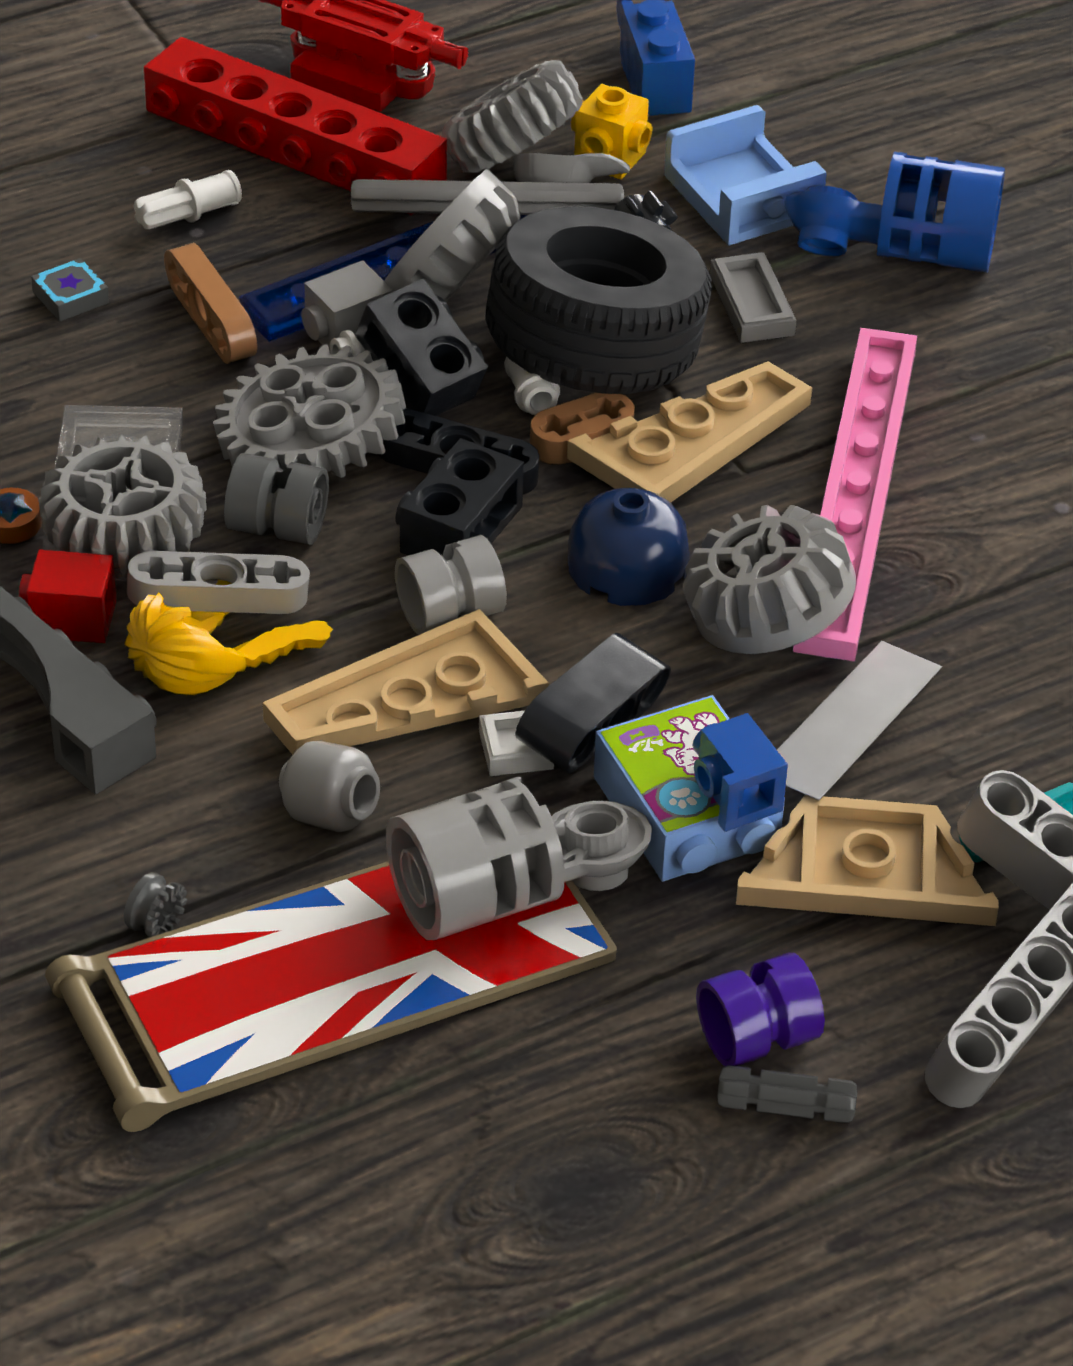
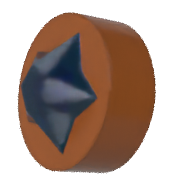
(18, 515)

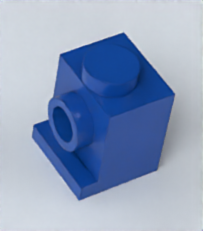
(740, 771)

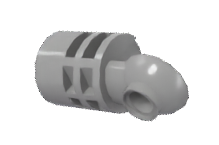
(505, 854)

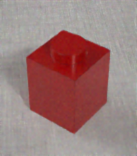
(72, 593)

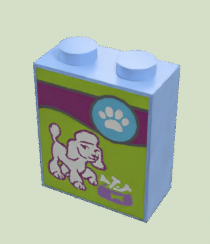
(652, 770)

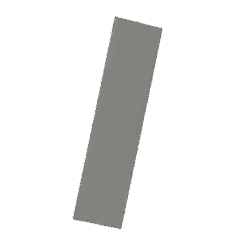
(853, 717)

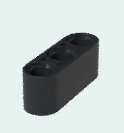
(600, 691)

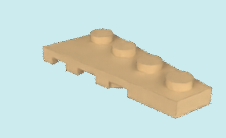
(692, 435)
(410, 687)

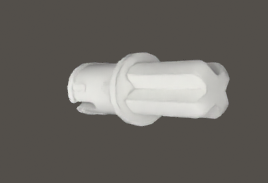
(188, 200)

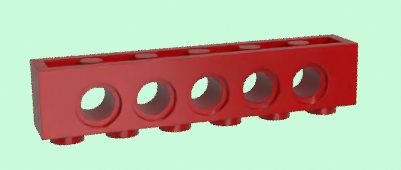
(287, 119)

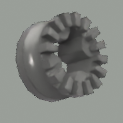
(154, 905)

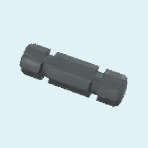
(787, 1094)

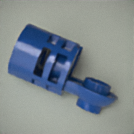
(906, 219)

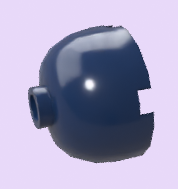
(628, 546)

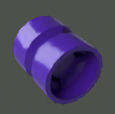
(752, 1011)

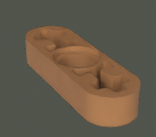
(210, 303)

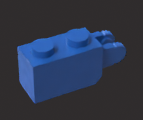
(656, 55)

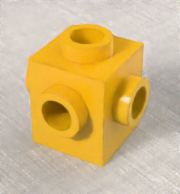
(613, 125)

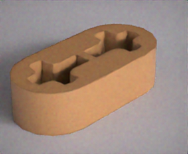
(571, 419)

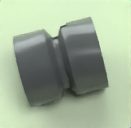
(268, 497)

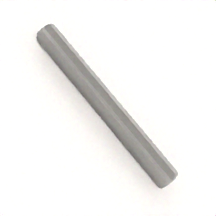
(436, 196)

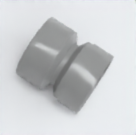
(460, 581)

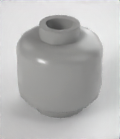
(329, 786)

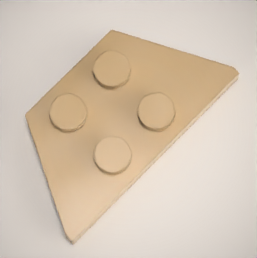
(868, 863)

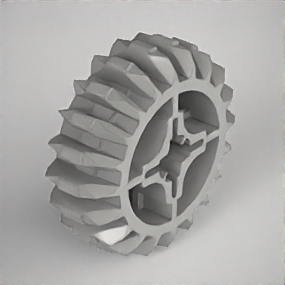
(512, 116)
(123, 500)

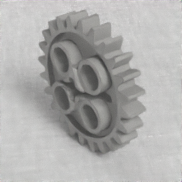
(313, 410)

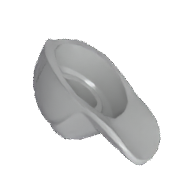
(566, 168)

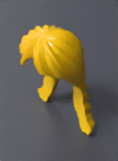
(183, 658)

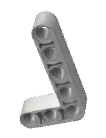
(1032, 846)

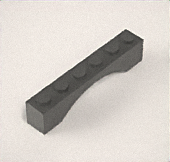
(95, 721)

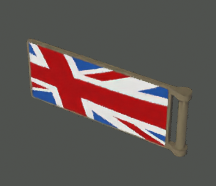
(305, 984)

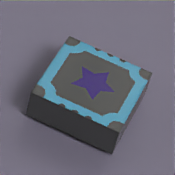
(70, 289)

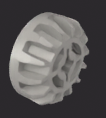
(459, 238)
(787, 583)

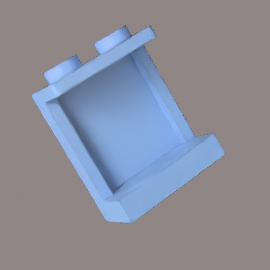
(736, 174)

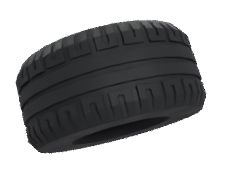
(597, 299)

